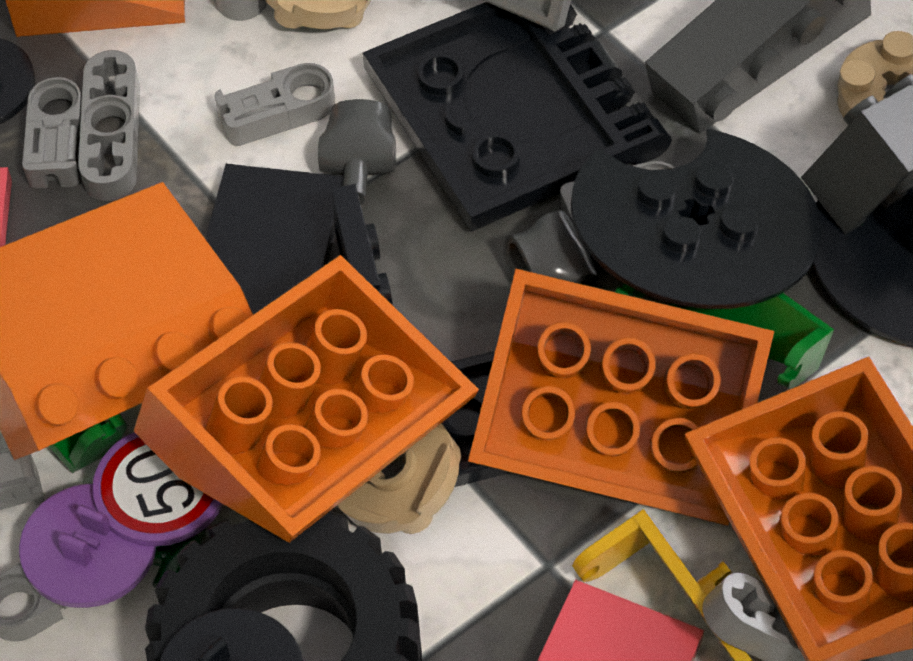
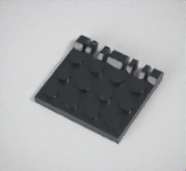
(510, 107)

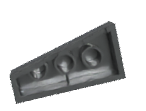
(741, 50)
(868, 160)

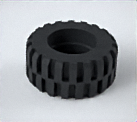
(317, 569)

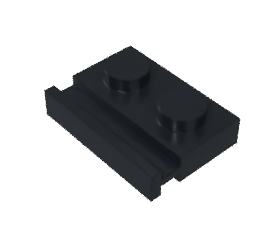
(357, 240)

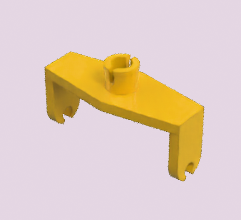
(632, 537)

